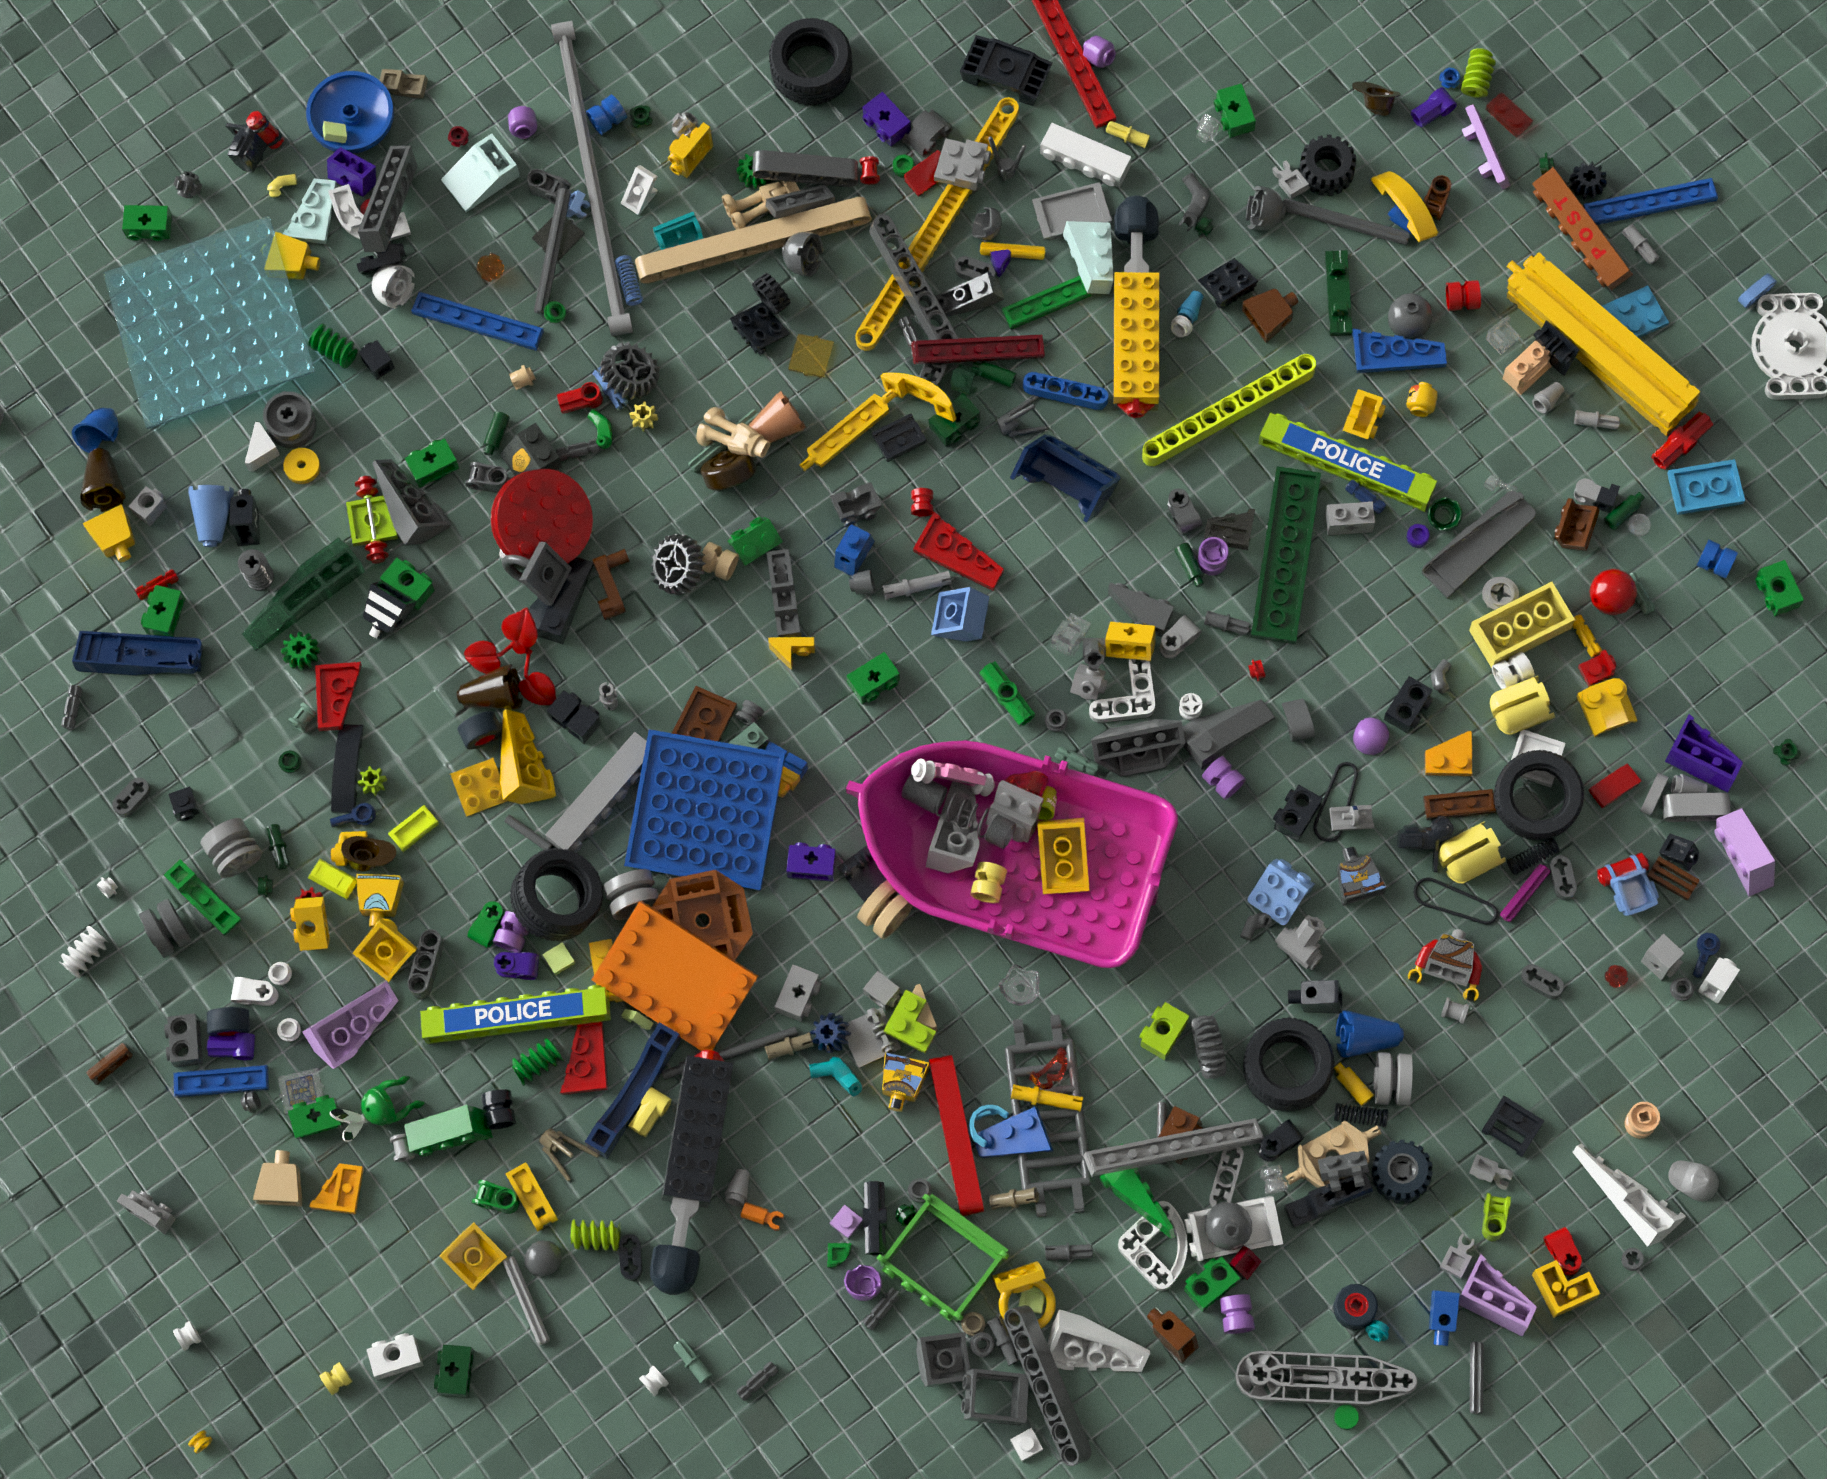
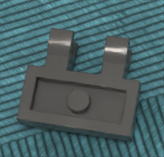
(1342, 1166)

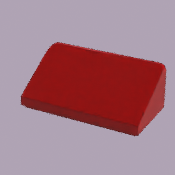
(922, 175)

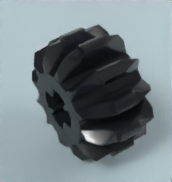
(1591, 173)

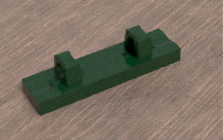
(1338, 293)

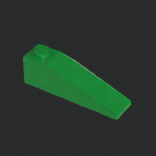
(1138, 1196)

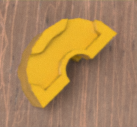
(1364, 414)

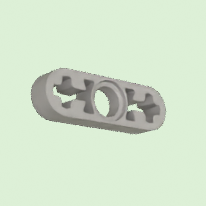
(1237, 1163)

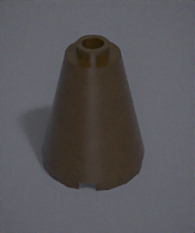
(101, 482)
(493, 690)

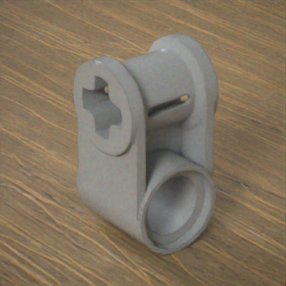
(1181, 635)

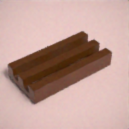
(1676, 870)

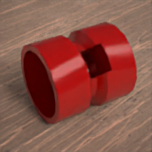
(1463, 295)

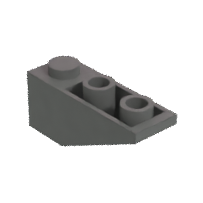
(971, 295)
(1142, 608)

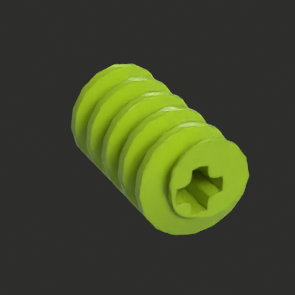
(1478, 73)
(595, 1235)

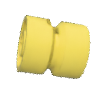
(987, 886)

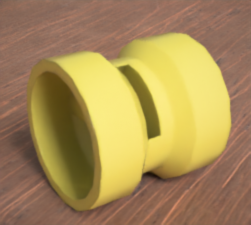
(335, 1378)

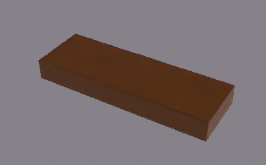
(1459, 804)

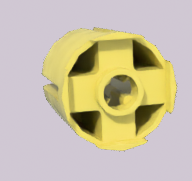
(1521, 706)
(1470, 853)

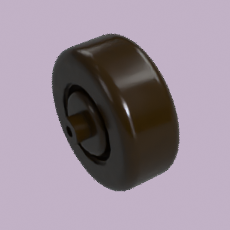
(727, 470)

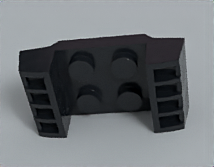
(1005, 67)

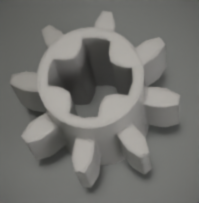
(684, 124)

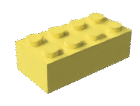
(1522, 624)

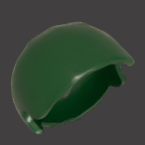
(1445, 514)

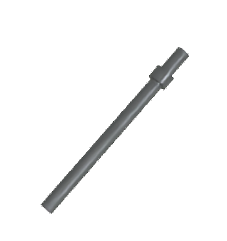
(737, 1050)

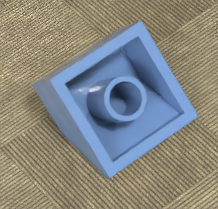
(960, 614)

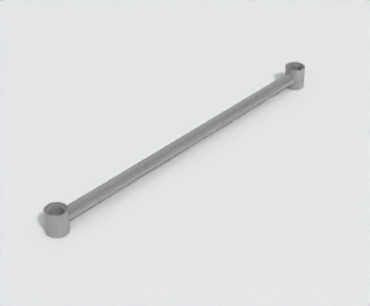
(619, 322)

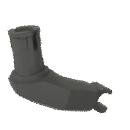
(1199, 200)

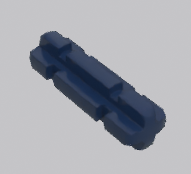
(1364, 495)

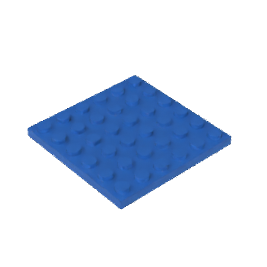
(704, 808)

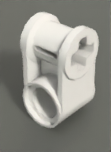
(250, 991)

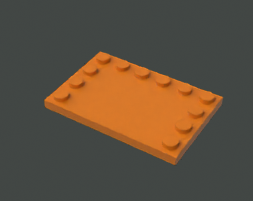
(674, 977)

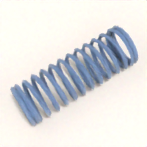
(625, 264)

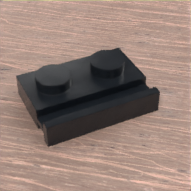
(899, 437)

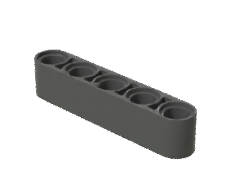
(805, 168)

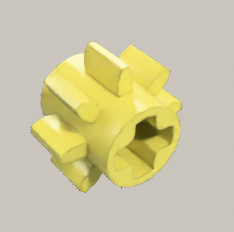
(638, 416)

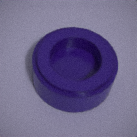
(1418, 535)

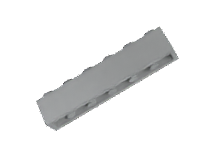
(599, 796)

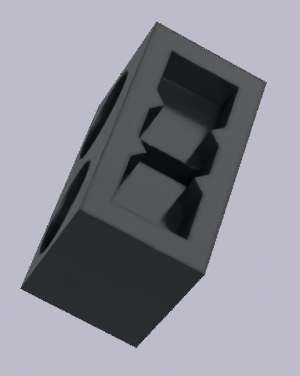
(1405, 703)
(1300, 814)

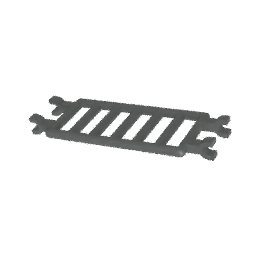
(1080, 1133)

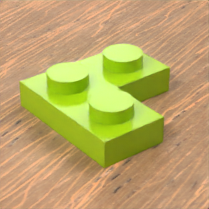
(904, 1023)

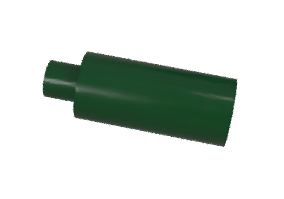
(995, 373)
(495, 432)
(1624, 511)
(1189, 564)

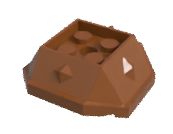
(719, 899)

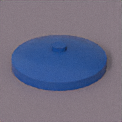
(351, 100)

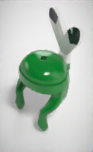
(376, 1109)

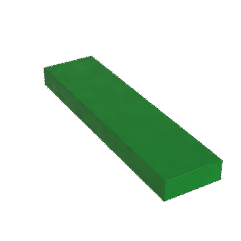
(1045, 302)

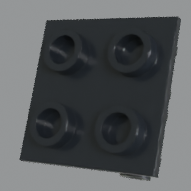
(1228, 282)
(759, 327)
(1560, 347)
(862, 873)

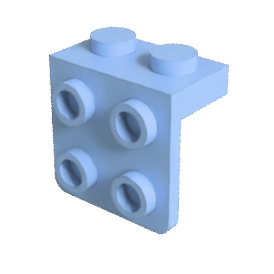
(1280, 891)

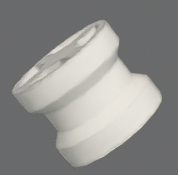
(1190, 701)
(187, 1335)
(653, 1381)

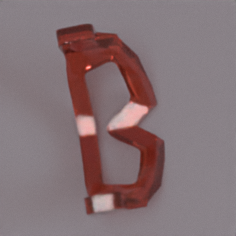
(1060, 1058)

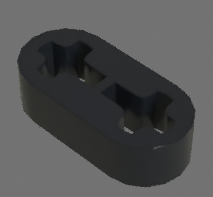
(636, 1257)

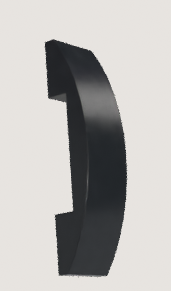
(345, 768)

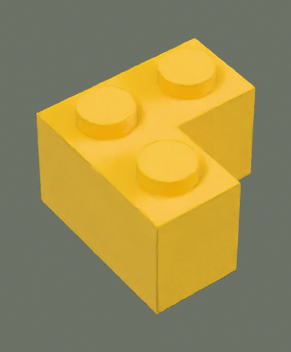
(1563, 1294)

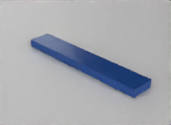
(1652, 201)
(477, 321)

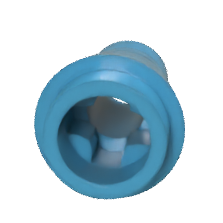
(1191, 306)

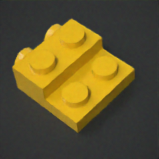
(689, 152)

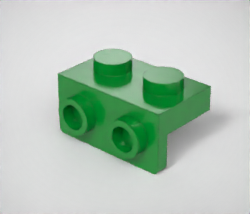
(754, 540)

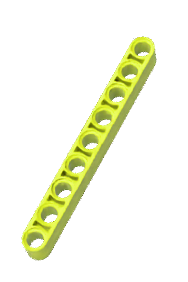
(1234, 401)

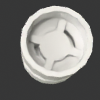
(1519, 666)

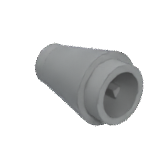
(1547, 398)
(1686, 784)
(738, 1188)

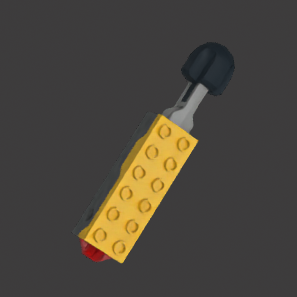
(1136, 313)

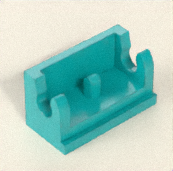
(678, 231)

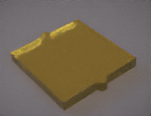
(811, 355)

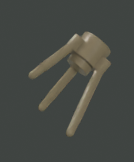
(554, 1142)

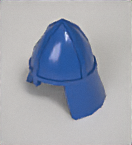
(97, 426)

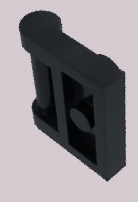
(1516, 1119)

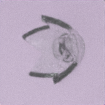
(1019, 976)

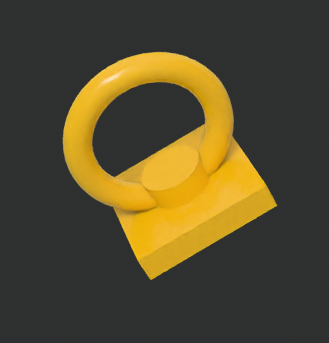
(1021, 1280)

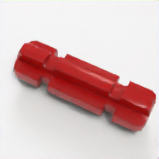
(170, 577)

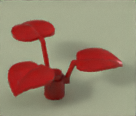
(523, 632)

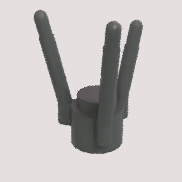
(1006, 166)
(1008, 422)

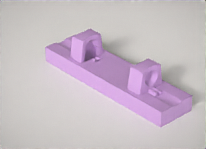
(1478, 129)

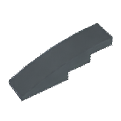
(783, 593)

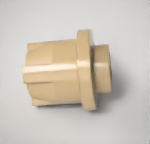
(522, 377)

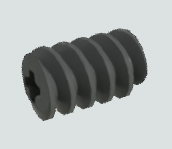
(255, 569)

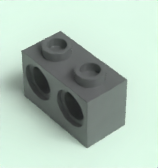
(190, 1038)

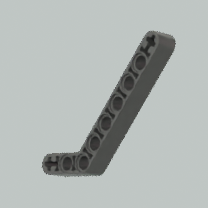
(913, 295)

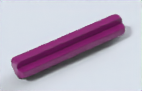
(1525, 893)

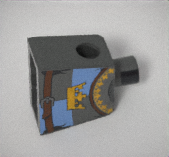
(1358, 877)

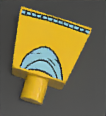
(378, 895)

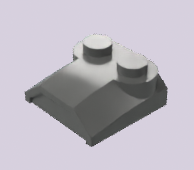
(942, 1359)

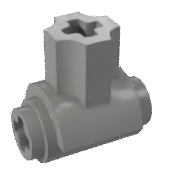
(1303, 941)

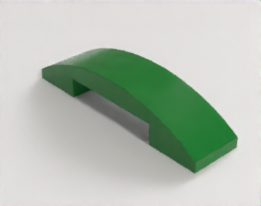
(202, 897)

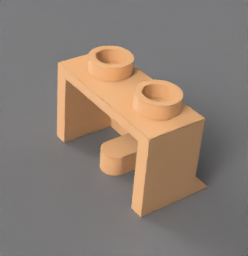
(1527, 367)

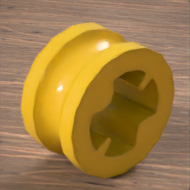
(200, 1441)

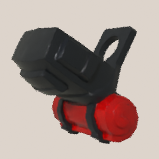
(252, 141)

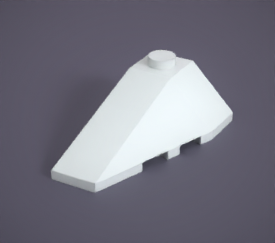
(1083, 1343)

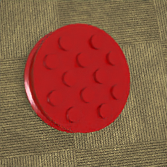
(541, 508)

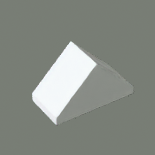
(260, 449)

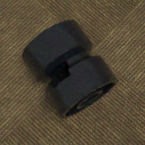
(498, 1109)

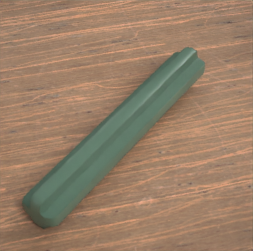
(717, 447)

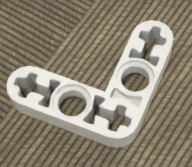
(1138, 697)

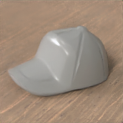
(1694, 1180)

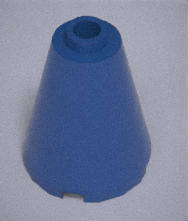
(1365, 1034)

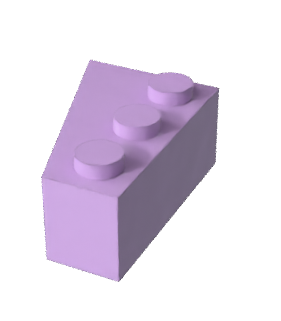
(1496, 1299)

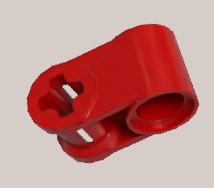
(1561, 1247)

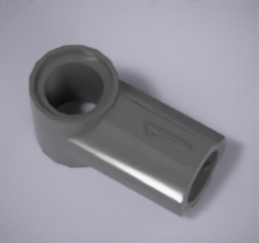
(1094, 651)

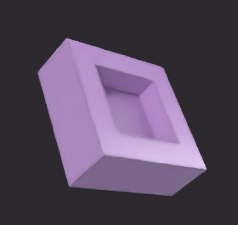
(846, 1221)

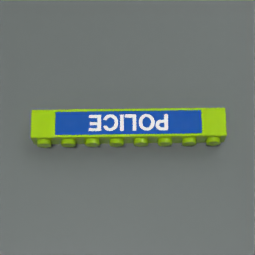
(1347, 461)
(515, 1015)

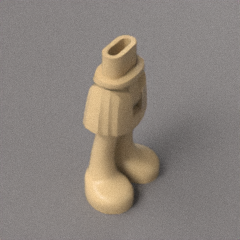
(734, 207)
(742, 441)

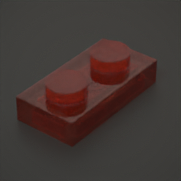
(1509, 114)

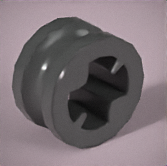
(1634, 1267)

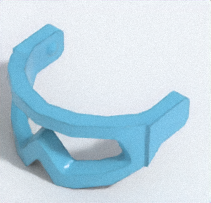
(978, 1114)

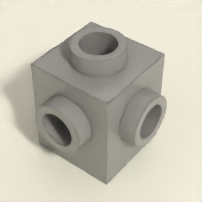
(1088, 682)

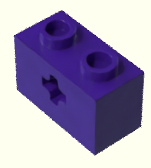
(886, 119)
(352, 170)
(821, 869)

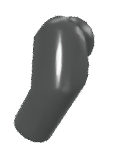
(1438, 677)
(1254, 923)

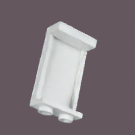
(1264, 1229)

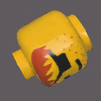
(1422, 399)

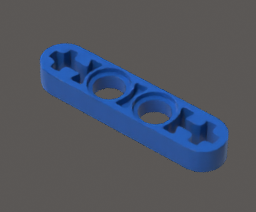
(1066, 387)

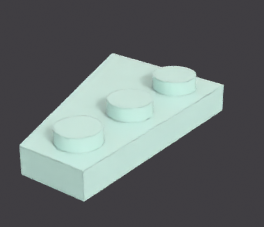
(314, 214)

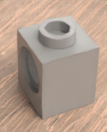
(150, 514)
(882, 991)

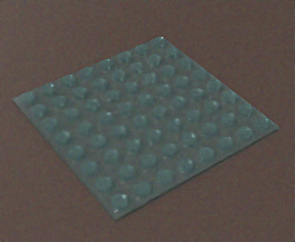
(208, 322)

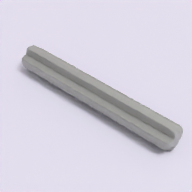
(526, 1300)

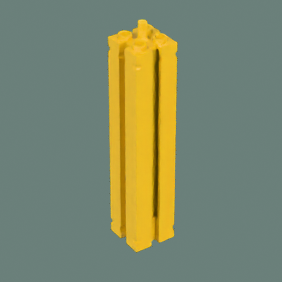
(1603, 342)

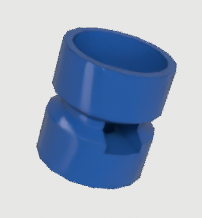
(606, 114)
(1717, 559)

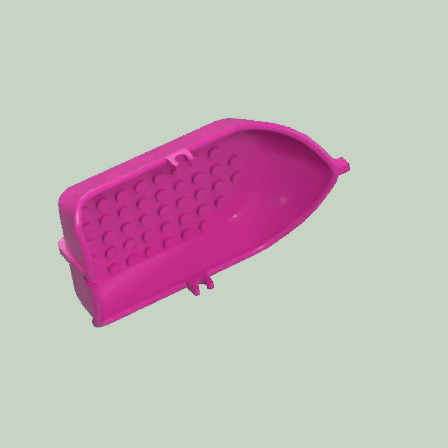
(1125, 847)

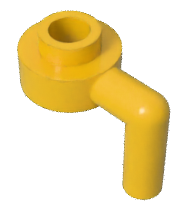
(336, 854)

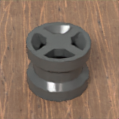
(749, 713)

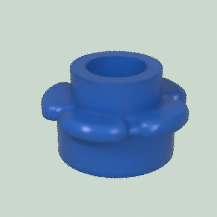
(1450, 73)

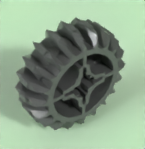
(635, 365)
(687, 555)
(1209, 1047)

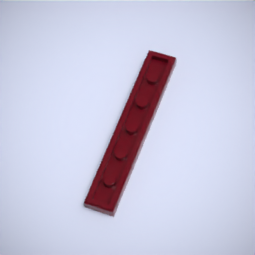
(978, 349)

